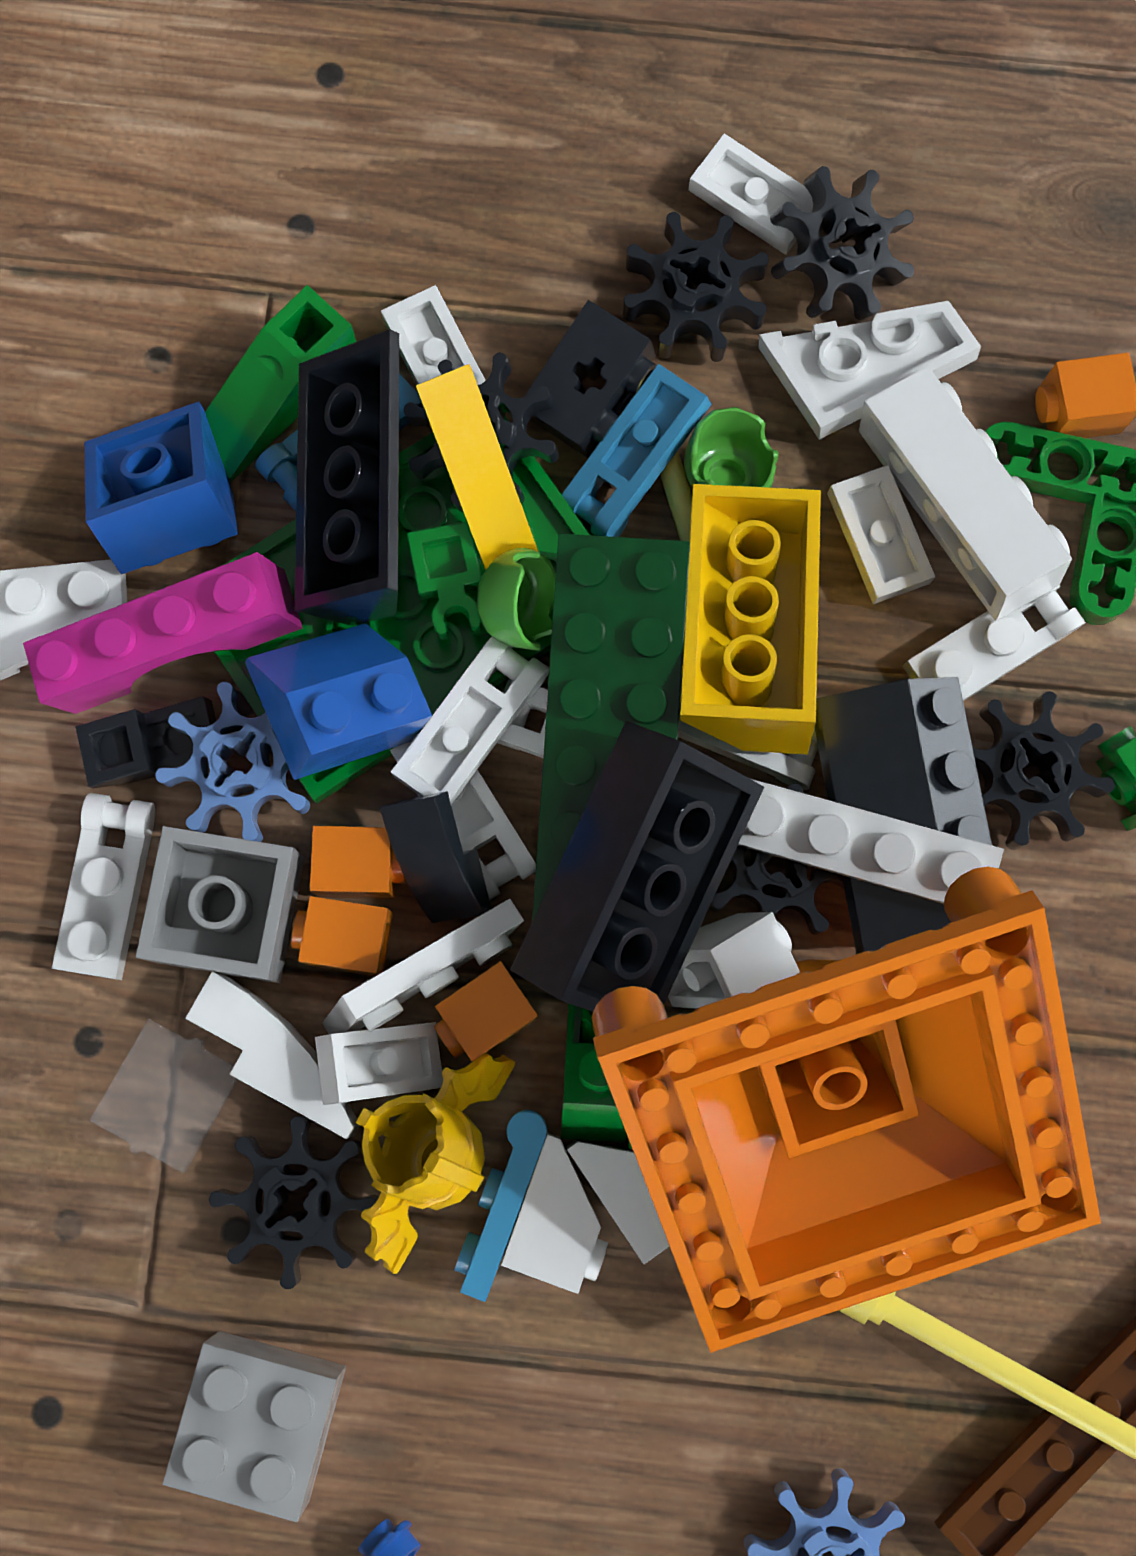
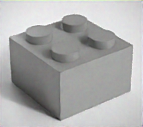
(221, 904)
(254, 1425)

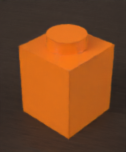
(1088, 396)
(353, 863)
(342, 936)
(483, 1014)

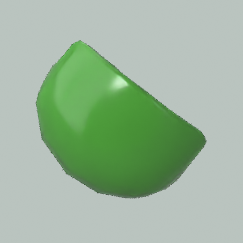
(730, 451)
(517, 598)

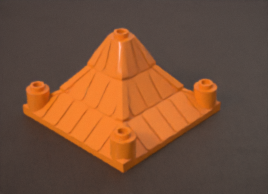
(858, 1117)

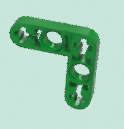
(1103, 504)

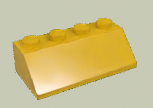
(752, 617)

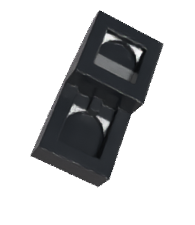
(138, 743)
(431, 857)

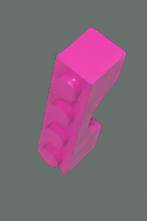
(209, 612)

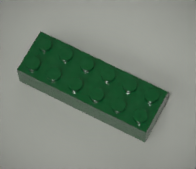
(610, 662)

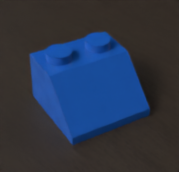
(158, 489)
(338, 698)

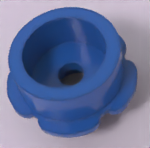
(390, 1540)

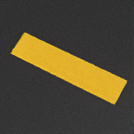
(475, 463)

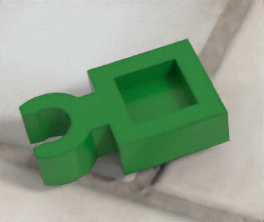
(446, 569)

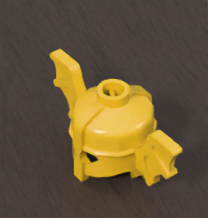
(428, 1153)

